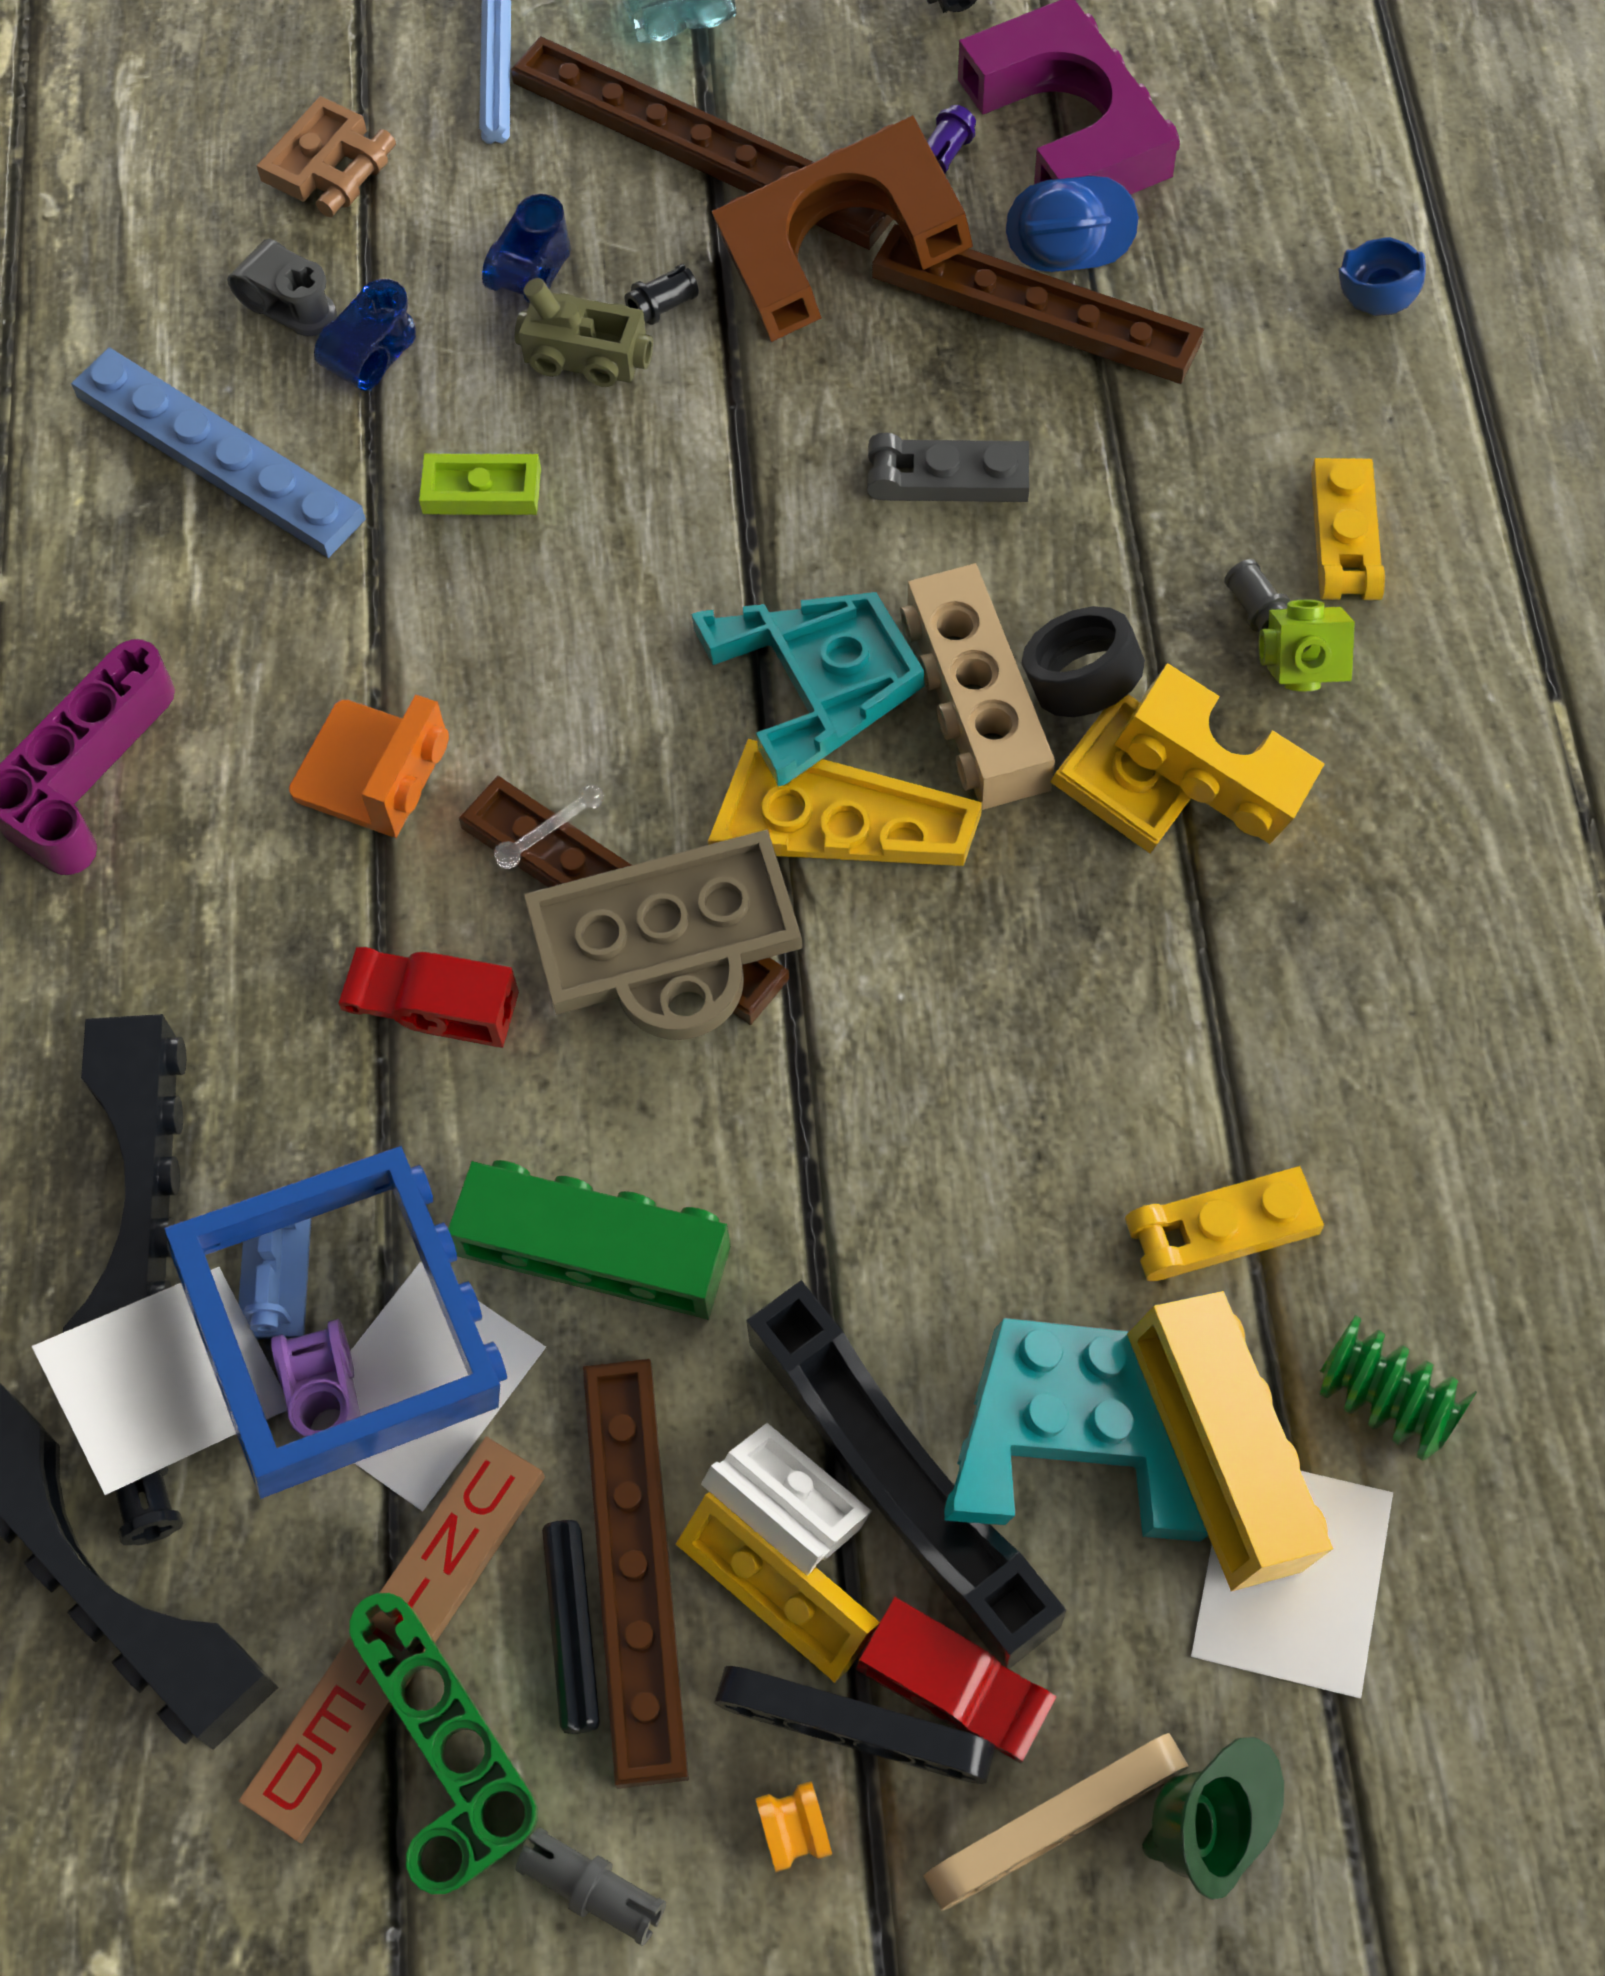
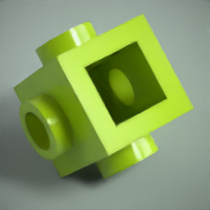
(1308, 645)

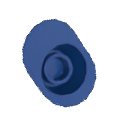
(1072, 223)

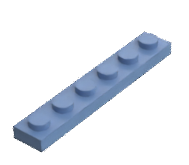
(219, 452)

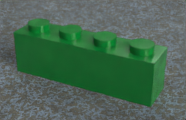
(590, 1238)

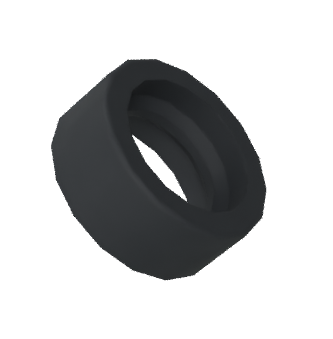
(1094, 685)

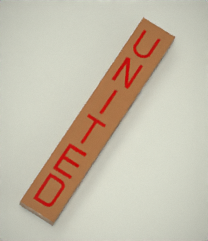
(434, 1582)

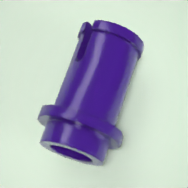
(953, 130)

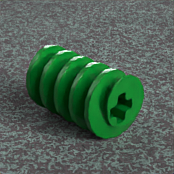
(1393, 1390)

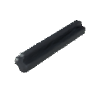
(570, 1627)

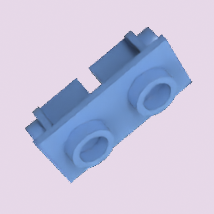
(276, 1281)

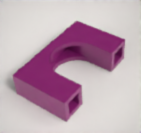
(1064, 52)

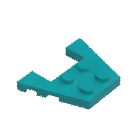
(839, 657)
(1068, 1399)

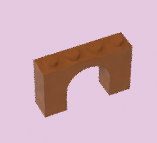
(881, 172)

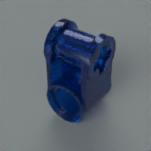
(529, 247)
(367, 342)

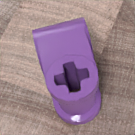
(316, 1376)

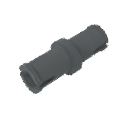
(591, 1886)

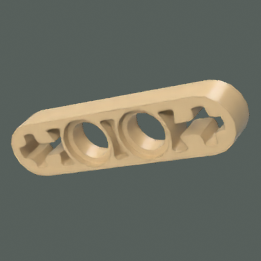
(1055, 1821)

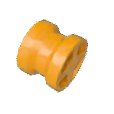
(793, 1826)

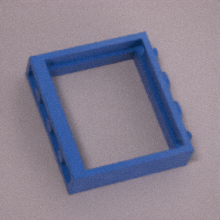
(380, 1430)

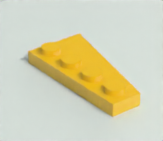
(846, 814)

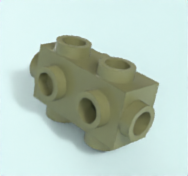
(582, 336)

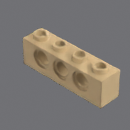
(960, 606)

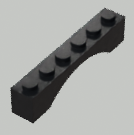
(133, 1075)
(967, 1560)
(190, 1664)

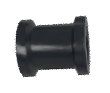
(149, 1524)

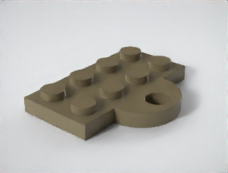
(666, 932)

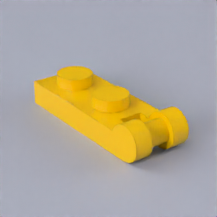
(1346, 528)
(1225, 1223)

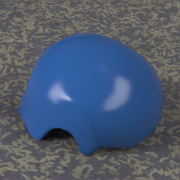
(1382, 276)

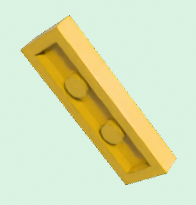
(801, 1608)

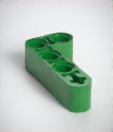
(431, 1732)

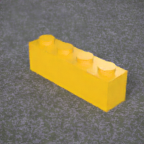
(1229, 1441)

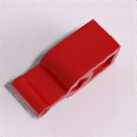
(433, 994)
(955, 1680)

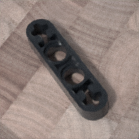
(855, 1724)

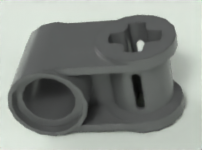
(284, 288)

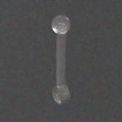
(508, 853)

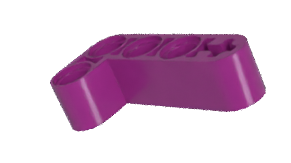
(126, 690)

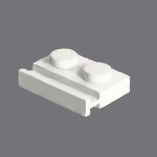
(786, 1498)

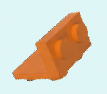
(371, 763)

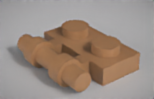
(315, 146)

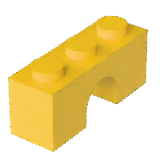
(1175, 740)

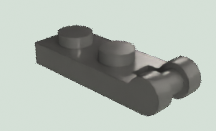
(948, 470)

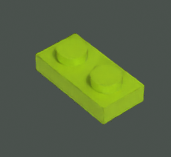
(480, 484)

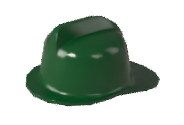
(1218, 1818)

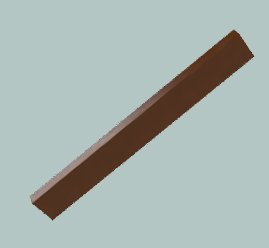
(675, 129)

